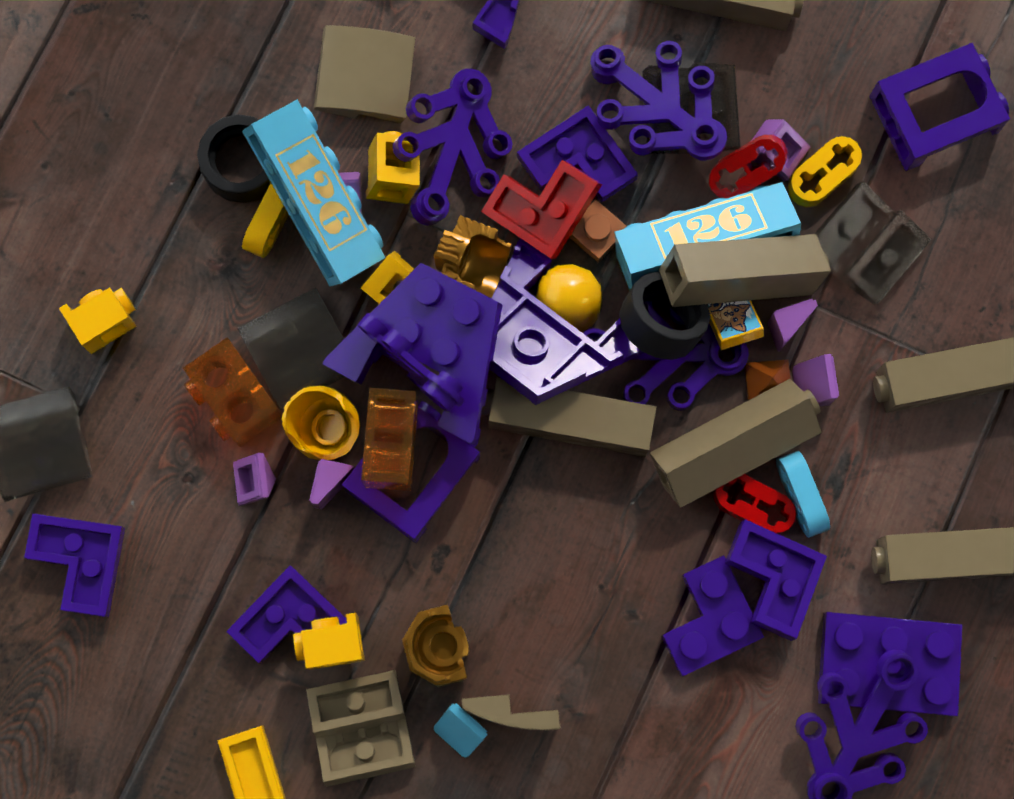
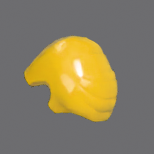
(321, 422)

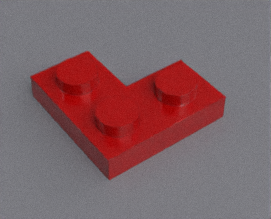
(548, 218)

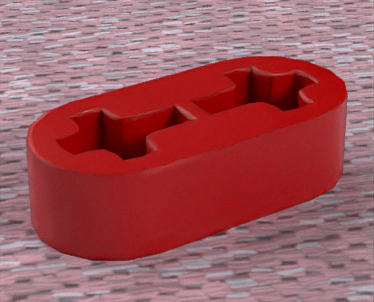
(754, 175)
(759, 494)

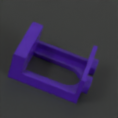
(900, 124)
(414, 520)

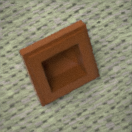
(765, 375)

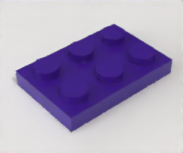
(857, 642)

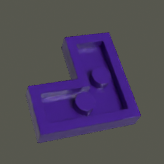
(583, 145)
(89, 552)
(788, 574)
(283, 608)
(723, 619)

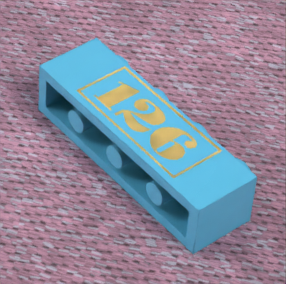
(314, 192)
(754, 214)

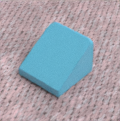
(460, 730)

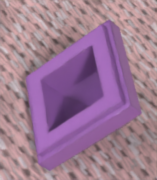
(253, 478)

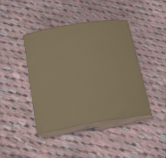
(364, 73)
(498, 711)
(360, 728)

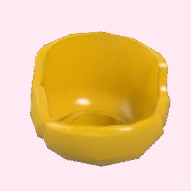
(571, 294)

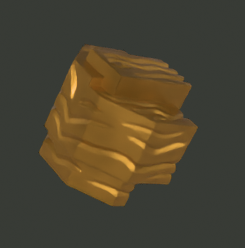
(473, 255)
(436, 647)

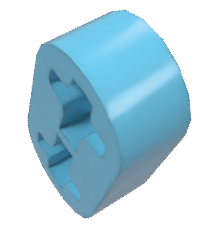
(803, 493)

